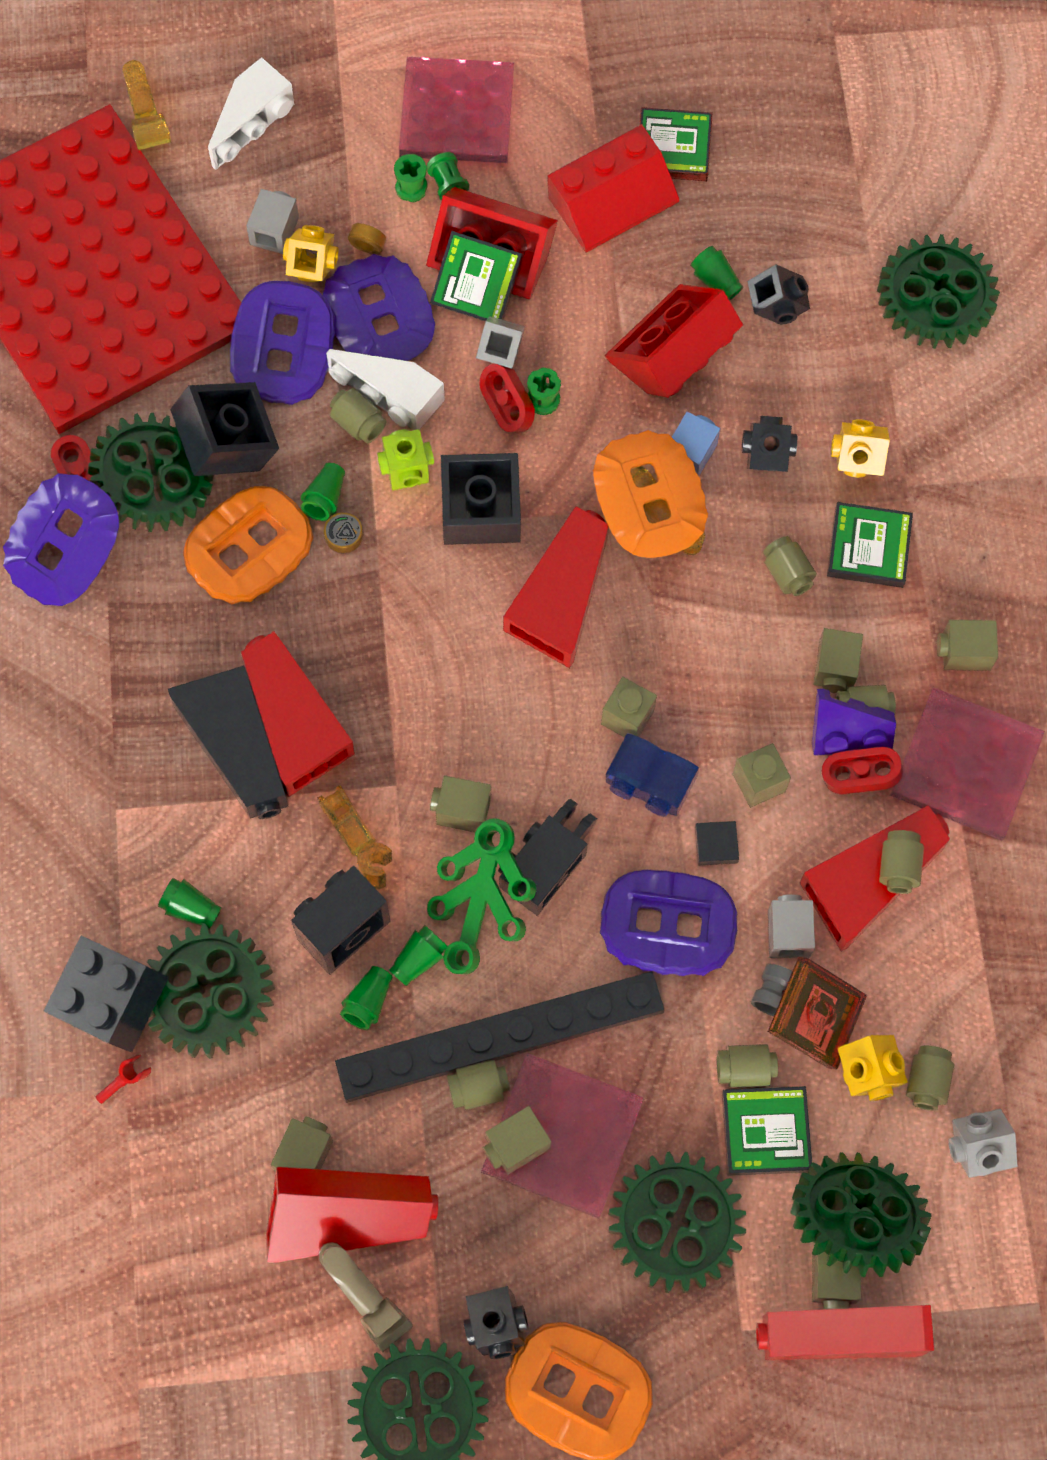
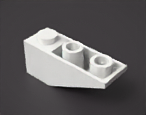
(252, 105)
(393, 384)

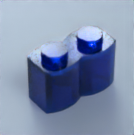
(651, 775)

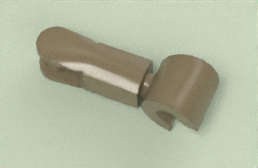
(382, 1319)

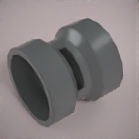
(769, 995)

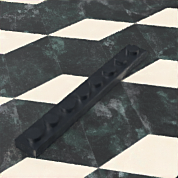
(499, 1036)

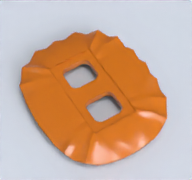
(624, 501)
(229, 526)
(563, 1420)

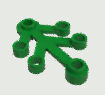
(481, 890)

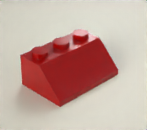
(612, 188)
(498, 225)
(676, 339)

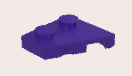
(849, 725)

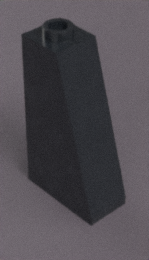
(232, 735)

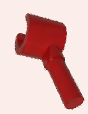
(126, 1076)

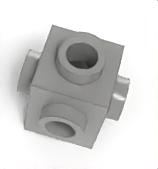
(983, 1143)

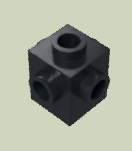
(779, 295)
(776, 458)
(485, 1312)

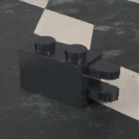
(550, 855)

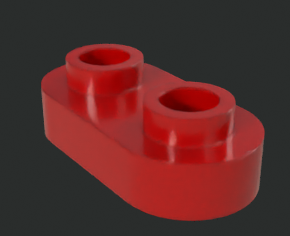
(508, 403)
(69, 446)
(863, 770)

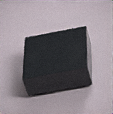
(716, 843)

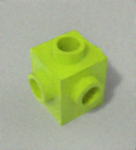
(405, 459)

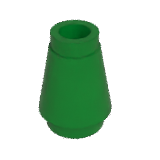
(715, 272)
(323, 493)
(188, 904)
(418, 955)
(366, 999)

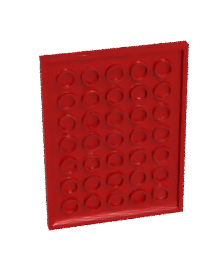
(100, 272)

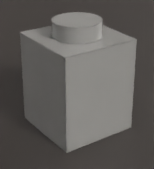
(272, 220)
(500, 342)
(791, 927)

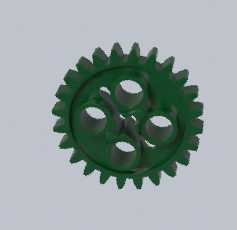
(920, 313)
(119, 477)
(216, 1025)
(860, 1214)
(712, 1237)
(457, 1405)

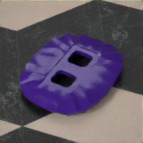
(403, 300)
(254, 338)
(82, 554)
(671, 895)

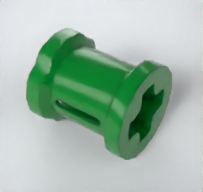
(446, 174)
(410, 176)
(550, 398)

